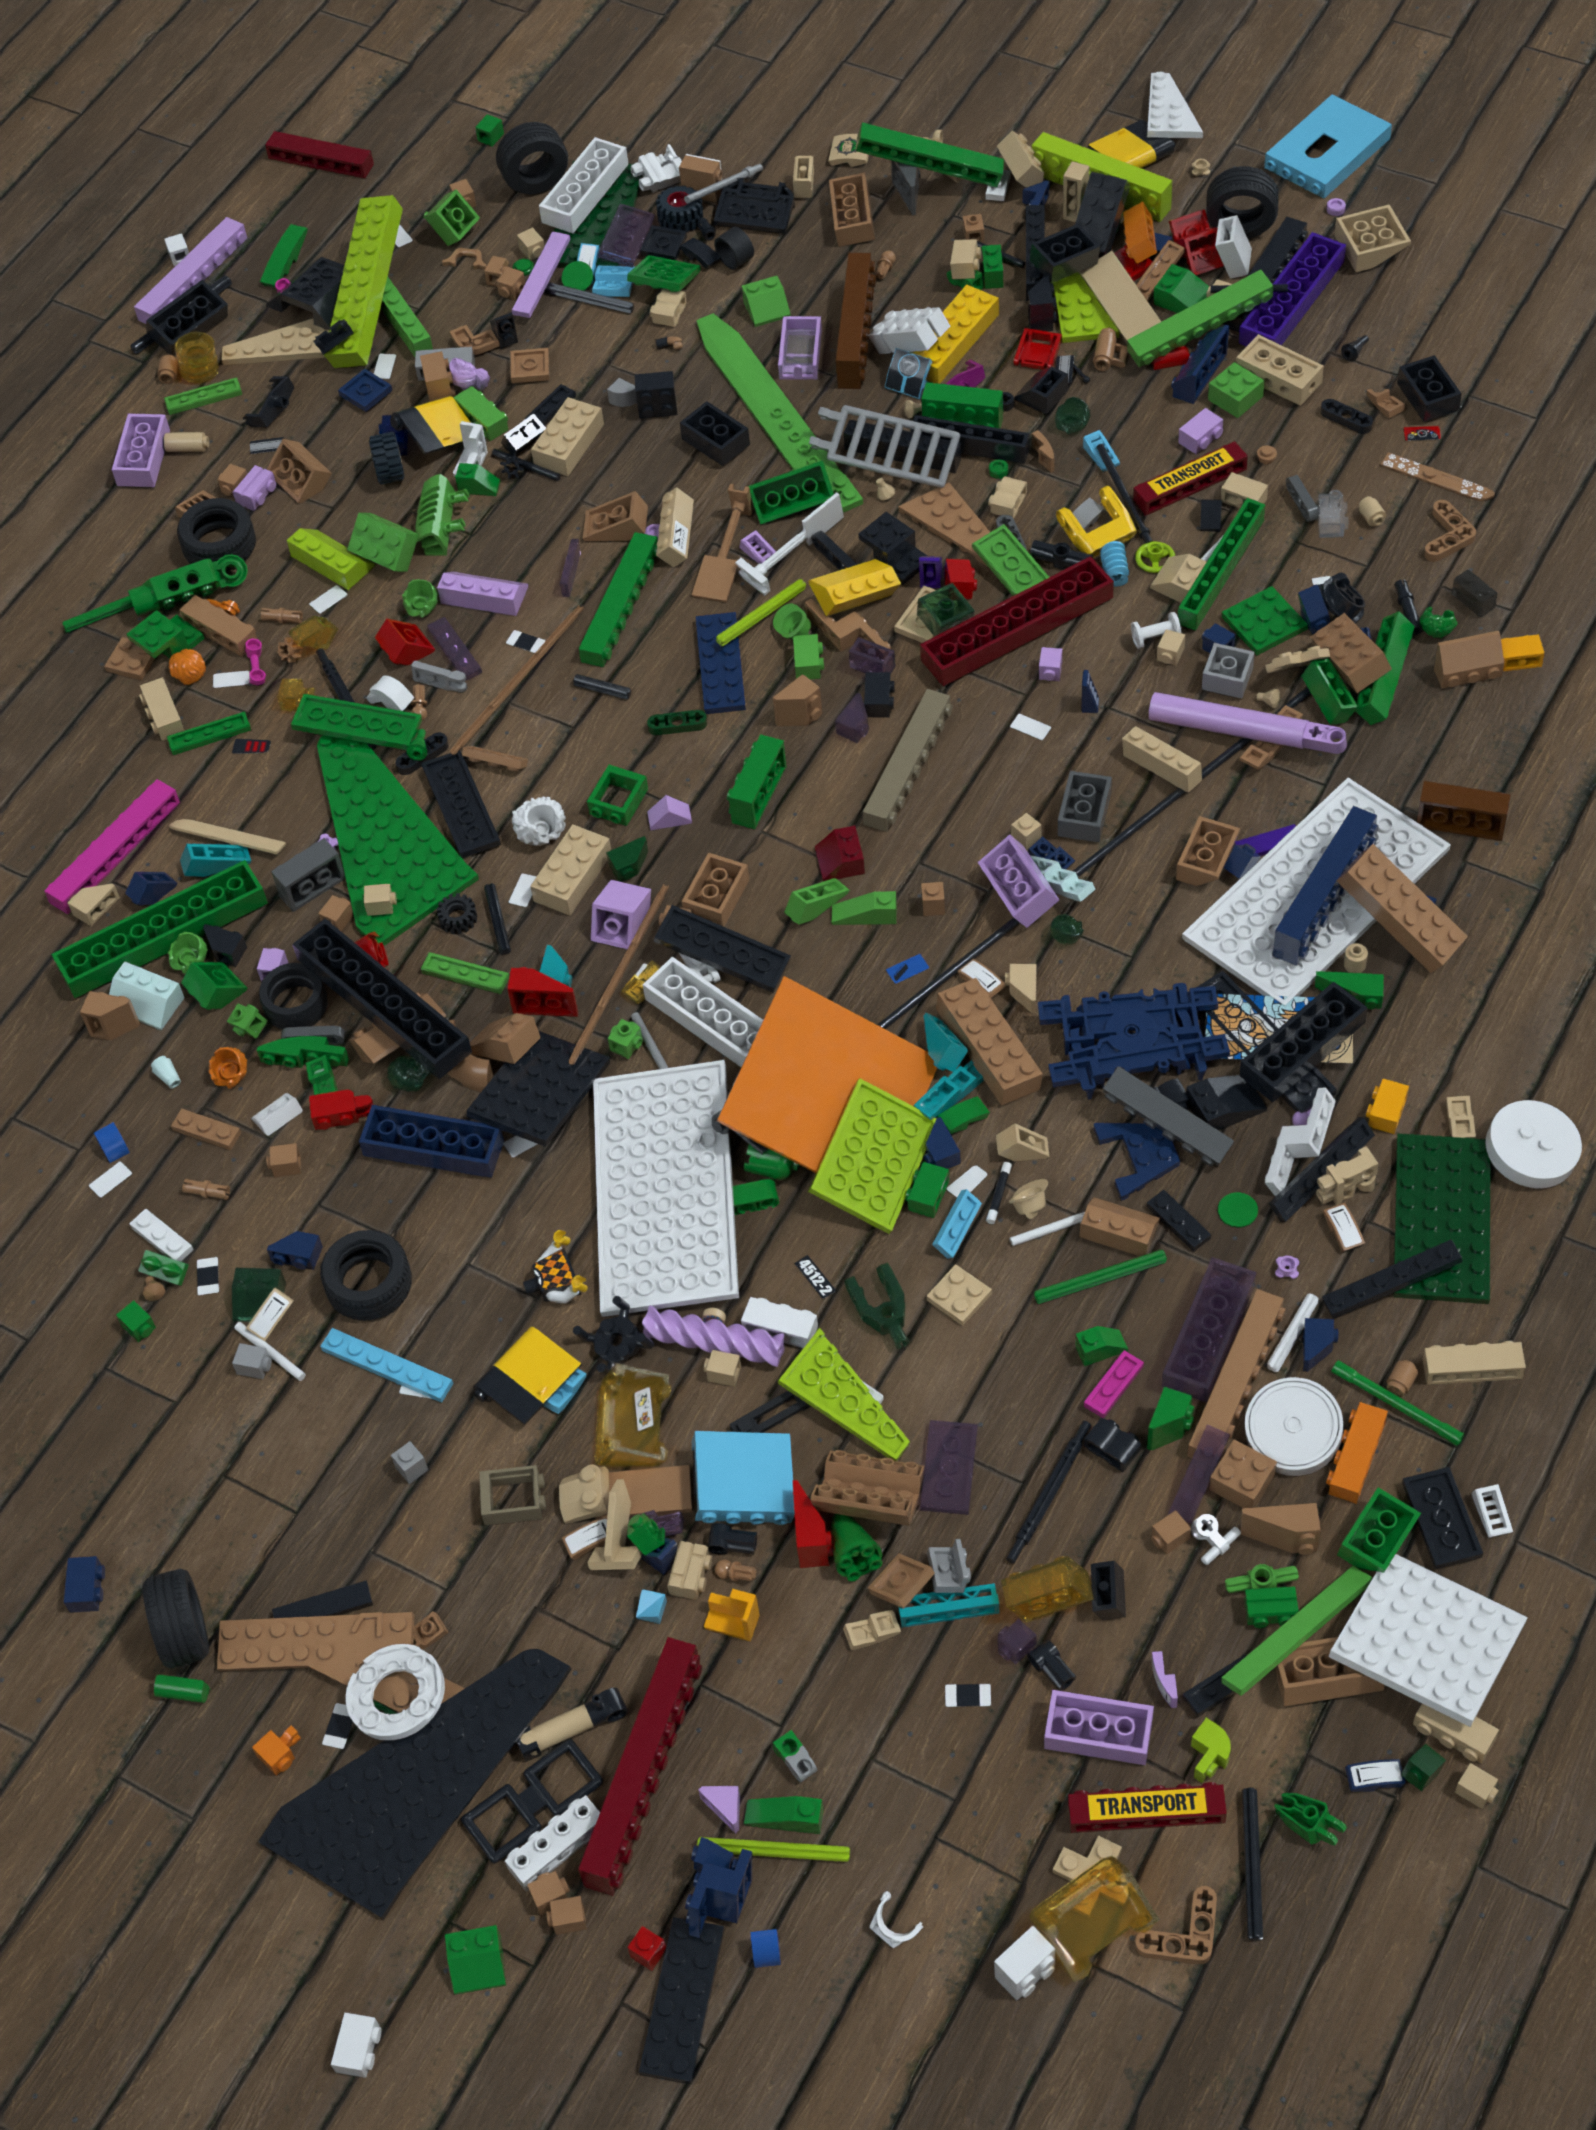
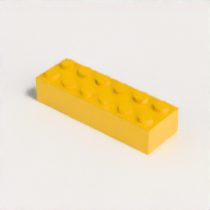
(968, 318)

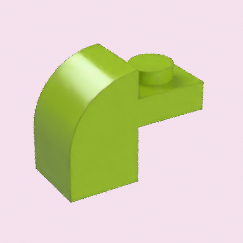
(1214, 1745)

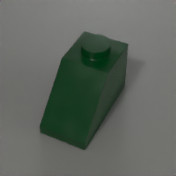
(628, 859)

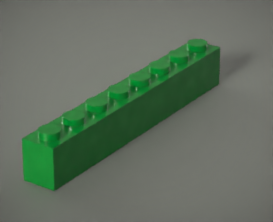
(929, 155)
(1221, 564)
(619, 600)

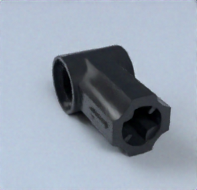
(725, 1539)
(1047, 1659)

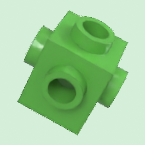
(246, 1021)
(625, 1038)

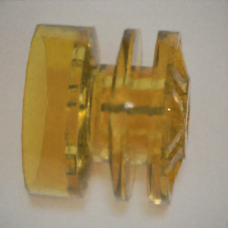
(196, 357)

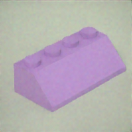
(481, 593)

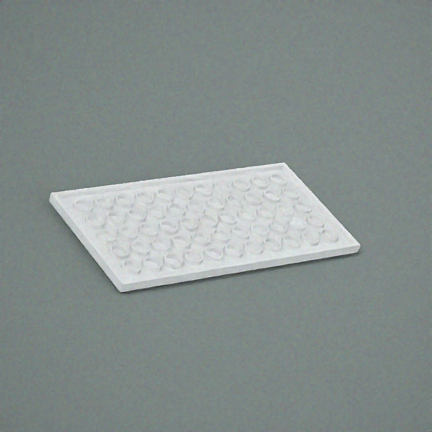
(1243, 922)
(664, 1189)

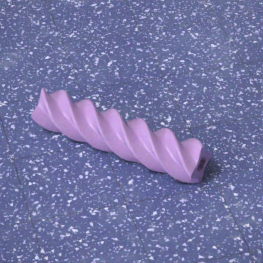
(713, 1335)

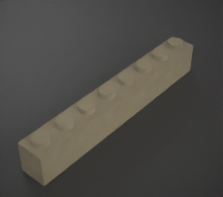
(907, 760)

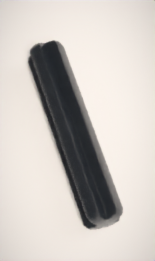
(602, 686)

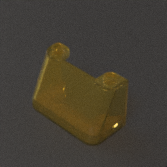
(617, 1430)
(1092, 1914)

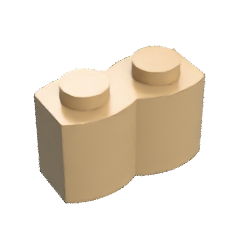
(668, 307)
(1008, 496)

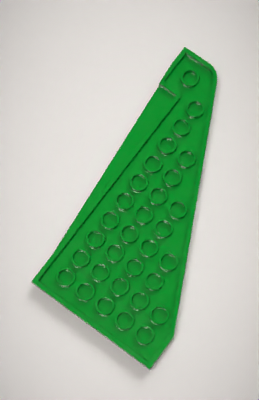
(386, 840)

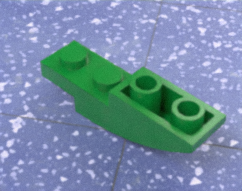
(296, 1050)

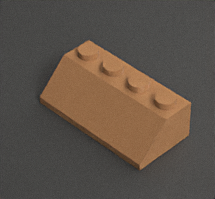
(373, 1044)
(1314, 1676)

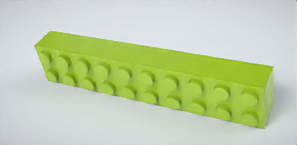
(365, 278)

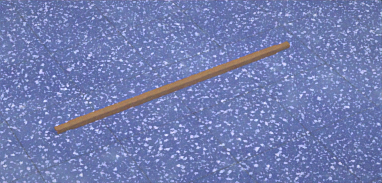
(516, 680)
(618, 975)

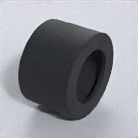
(734, 247)

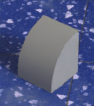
(622, 393)

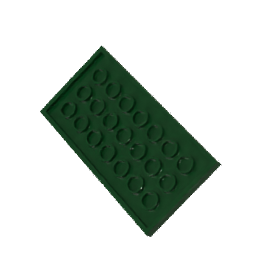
(596, 224)
(1443, 1198)

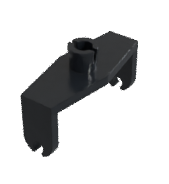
(274, 404)

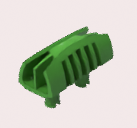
(435, 515)

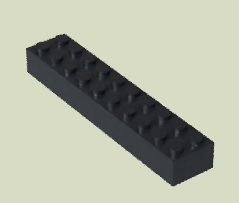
(382, 998)

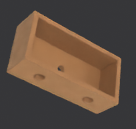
(1358, 662)

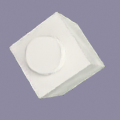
(176, 248)

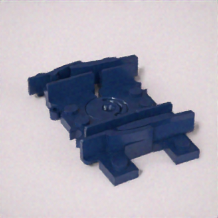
(1156, 1041)

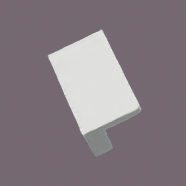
(474, 444)

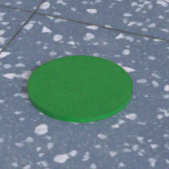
(577, 275)
(1237, 1209)

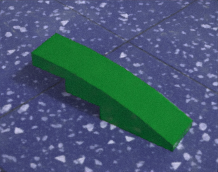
(284, 254)

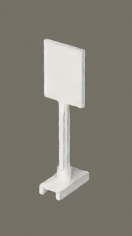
(821, 519)

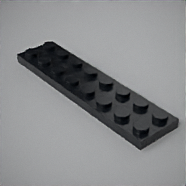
(1303, 1092)

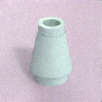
(164, 1069)

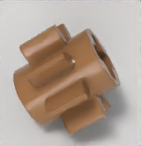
(289, 650)

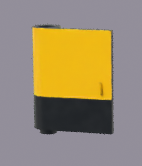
(1134, 146)
(432, 424)
(526, 1375)

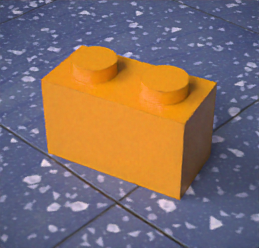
(1522, 652)
(1388, 1106)

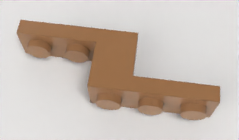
(844, 631)

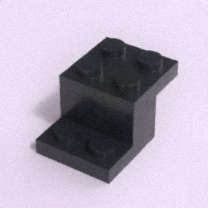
(893, 545)

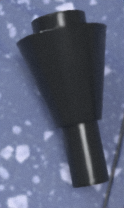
(1352, 350)

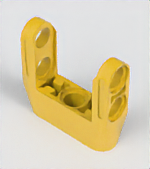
(1118, 529)

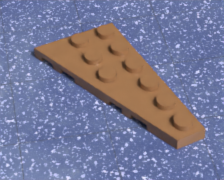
(947, 517)

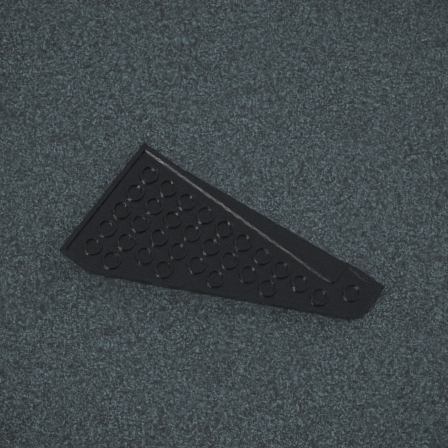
(392, 1805)

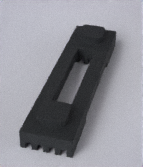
(748, 1424)

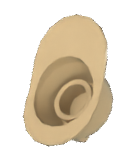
(1030, 1198)

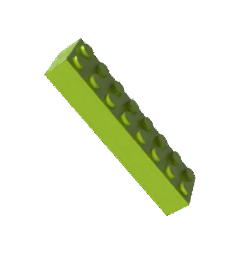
(1152, 189)

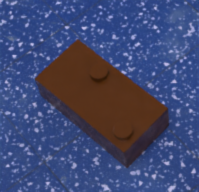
(1463, 810)

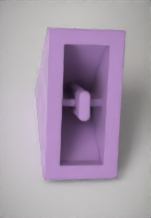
(669, 813)
(724, 1803)

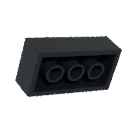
(1103, 208)
(192, 311)

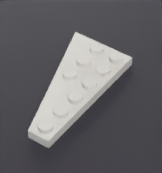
(1168, 110)

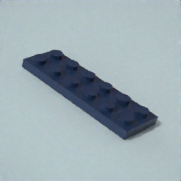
(720, 665)

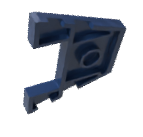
(1148, 1151)

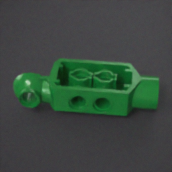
(209, 575)

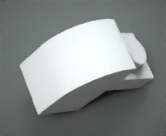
(390, 693)

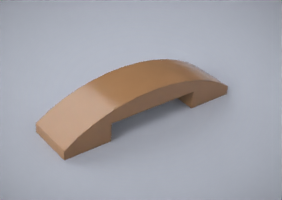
(1264, 752)

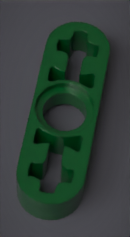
(691, 715)

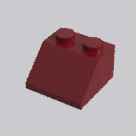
(840, 854)

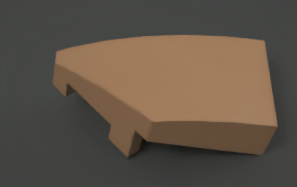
(1385, 403)

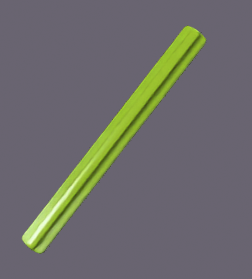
(760, 612)
(784, 1850)

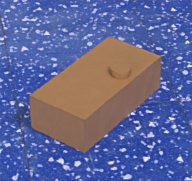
(851, 209)

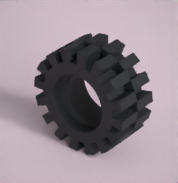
(454, 904)

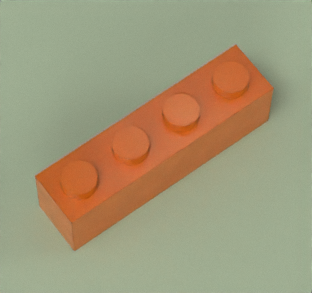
(1139, 233)
(1357, 1453)

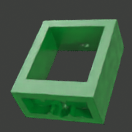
(621, 778)

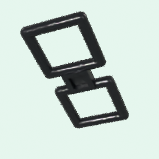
(531, 1801)

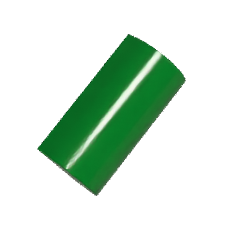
(181, 1688)

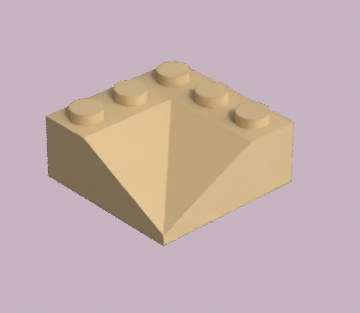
(1371, 236)

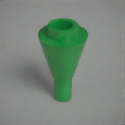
(417, 749)

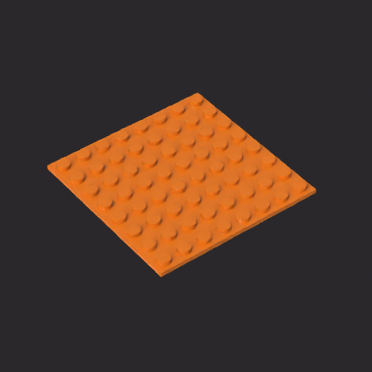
(807, 1068)

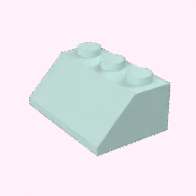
(150, 994)

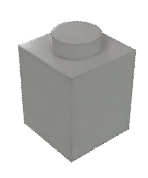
(251, 1361)
(409, 1462)

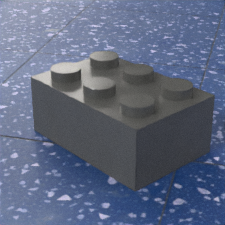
(1084, 806)
(308, 874)

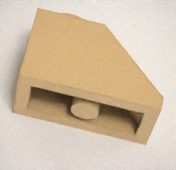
(93, 902)
(1023, 984)
(1021, 1144)

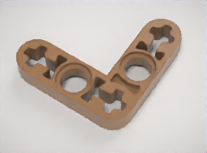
(1454, 534)
(1194, 1938)

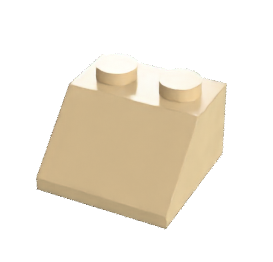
(1178, 576)

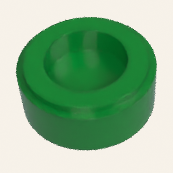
(998, 469)

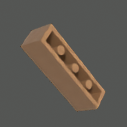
(218, 624)

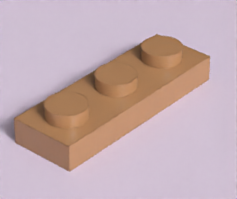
(494, 758)
(206, 1129)

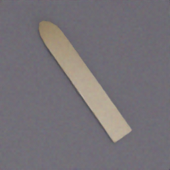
(228, 835)

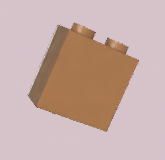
(699, 173)

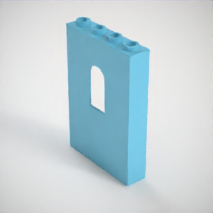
(1357, 138)

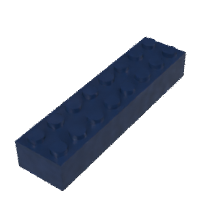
(1321, 890)

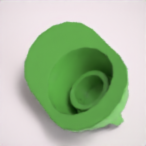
(791, 621)

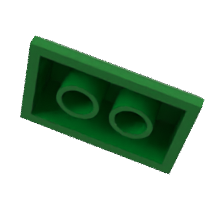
(1378, 1532)

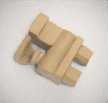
(1346, 1176)

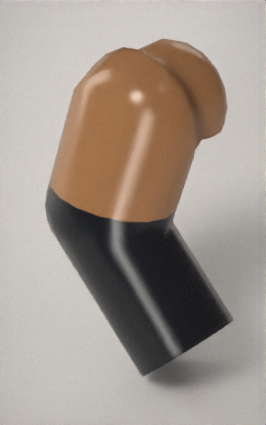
(668, 341)

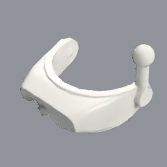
(878, 1926)

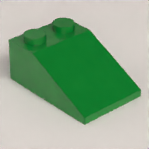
(1179, 289)

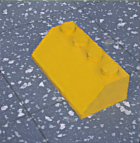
(854, 586)

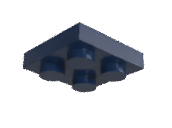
(365, 390)

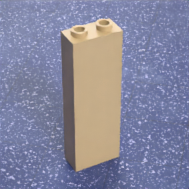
(1119, 296)

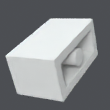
(355, 2045)

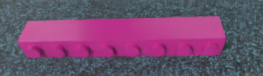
(113, 844)

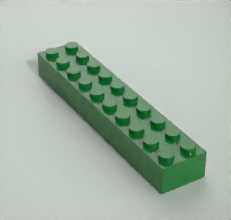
(155, 928)

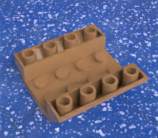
(869, 1487)

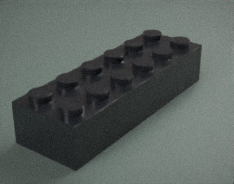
(1303, 1041)

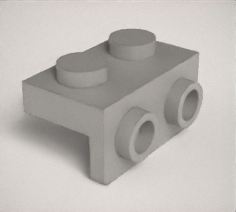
(949, 1568)

